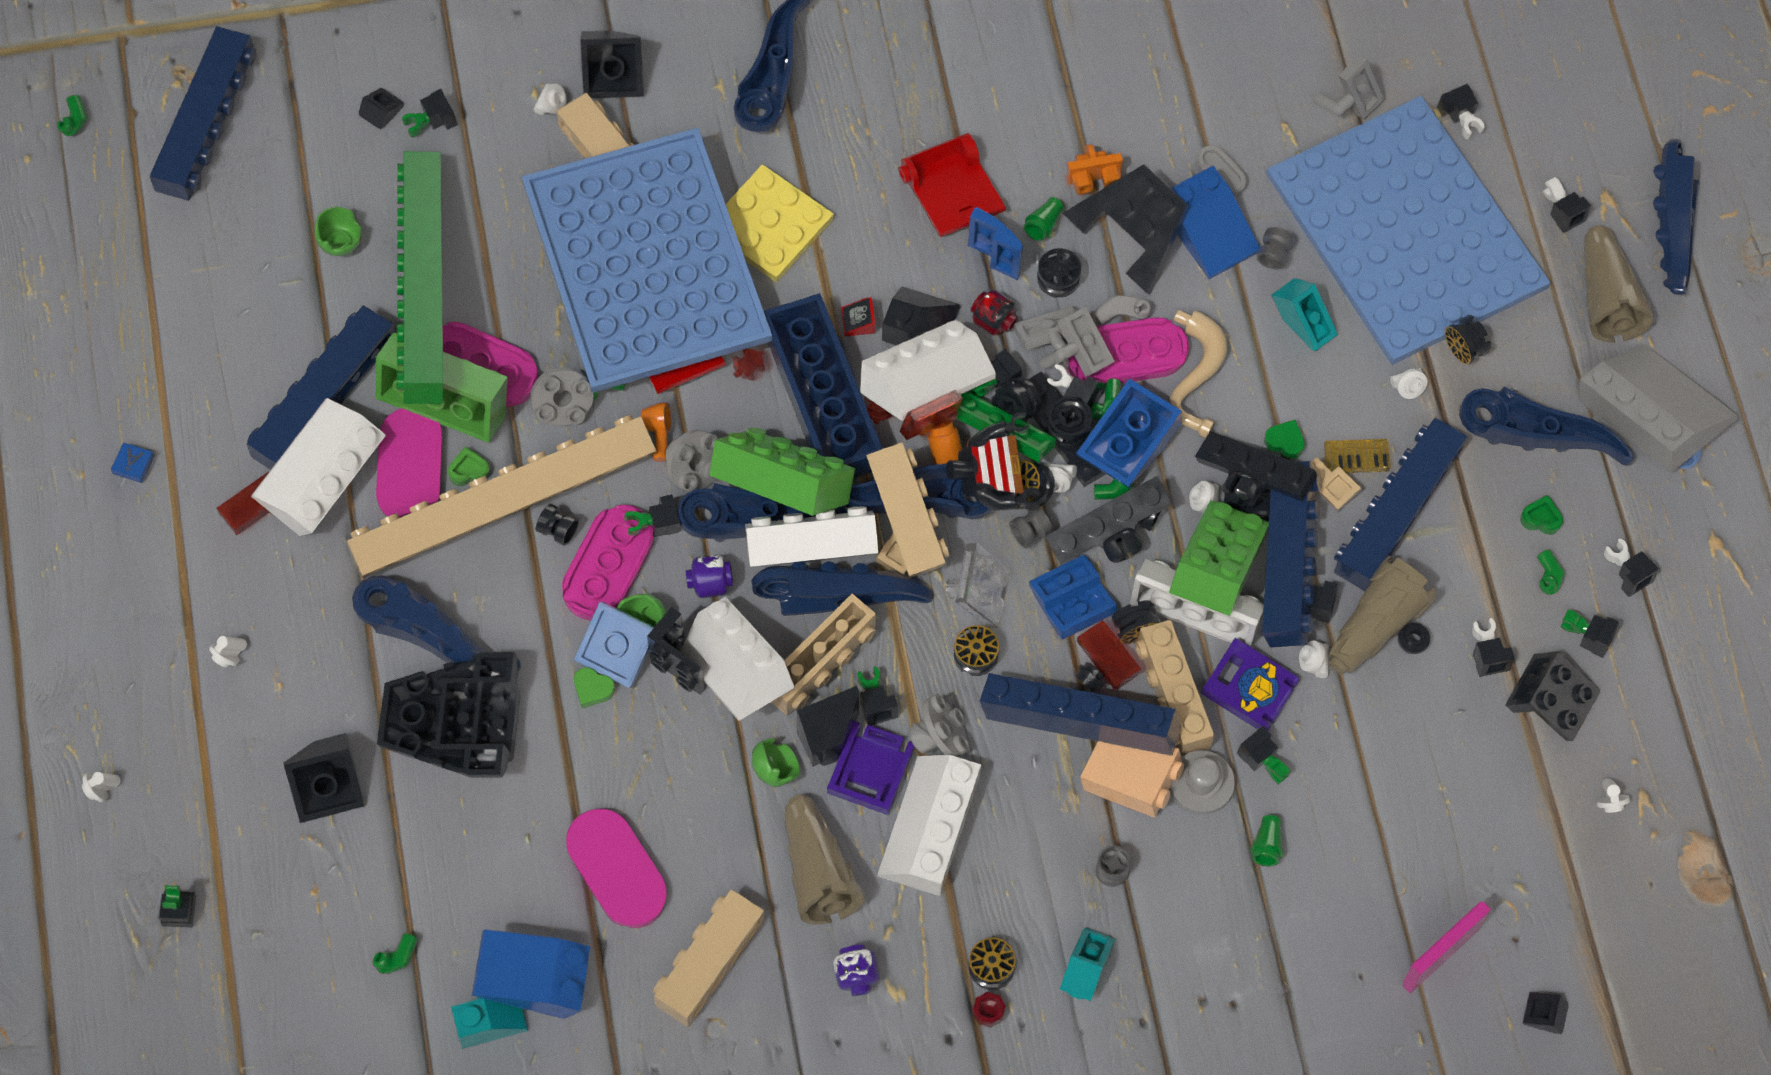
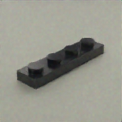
(1086, 472)

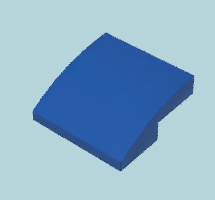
(997, 241)
(1073, 597)

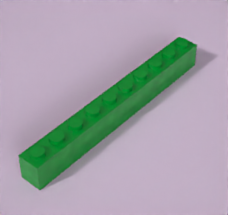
(421, 278)

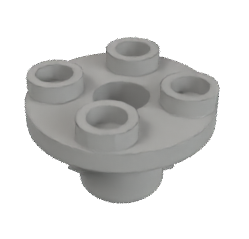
(561, 396)
(690, 460)
(939, 728)
(1204, 783)

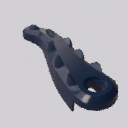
(771, 74)
(1676, 213)
(1534, 426)
(943, 495)
(730, 511)
(826, 588)
(413, 619)

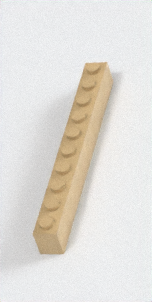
(501, 496)

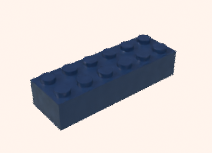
(821, 383)

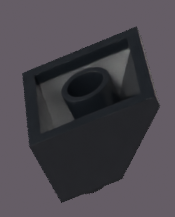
(611, 64)
(914, 314)
(826, 725)
(324, 779)

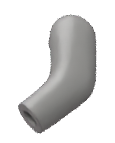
(1121, 306)

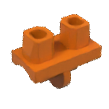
(1093, 167)

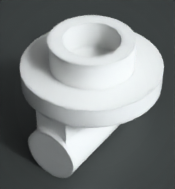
(550, 99)
(1410, 383)
(1062, 475)
(1202, 494)
(226, 650)
(1315, 658)
(96, 785)
(1613, 801)

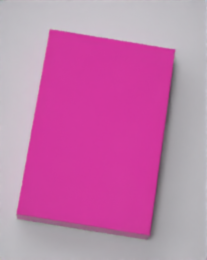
(1446, 946)

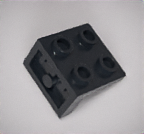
(664, 647)
(1554, 693)

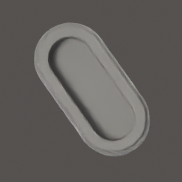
(1224, 165)

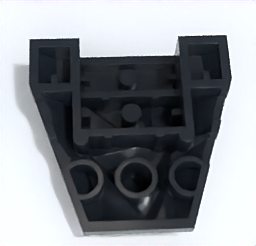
(456, 715)

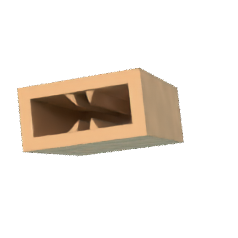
(1132, 776)

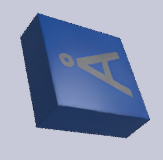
(132, 462)

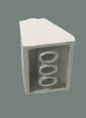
(926, 369)
(318, 466)
(811, 537)
(1154, 583)
(736, 659)
(930, 822)

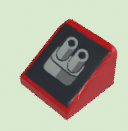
(858, 318)

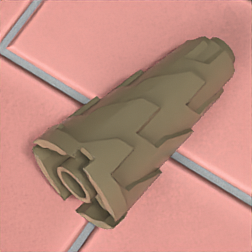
(1613, 294)
(1383, 610)
(820, 874)

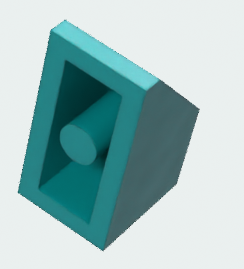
(1305, 312)
(1086, 964)
(486, 1021)

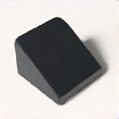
(379, 107)
(1546, 1012)

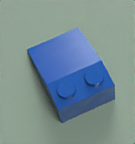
(1214, 224)
(1131, 433)
(531, 972)

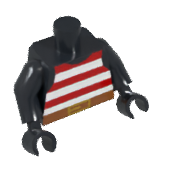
(992, 468)

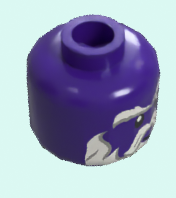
(709, 576)
(856, 969)

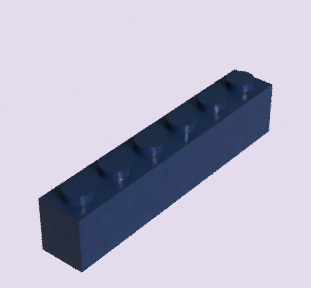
(203, 113)
(330, 376)
(1400, 503)
(1290, 568)
(1080, 714)

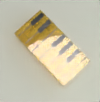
(1357, 455)

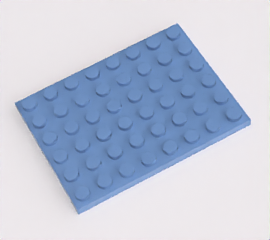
(1407, 229)
(646, 259)

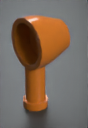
(658, 420)

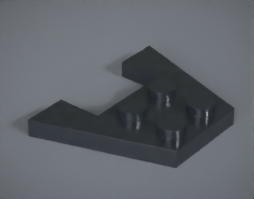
(1145, 210)

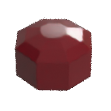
(988, 1009)

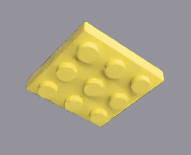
(775, 222)

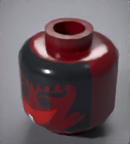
(994, 312)

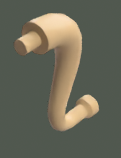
(1214, 353)

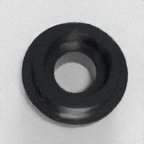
(1409, 645)
(1090, 676)

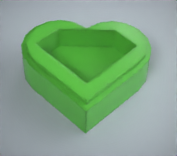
(467, 468)
(592, 687)

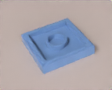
(615, 645)

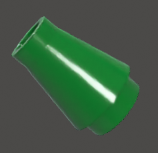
(1042, 220)
(1268, 842)

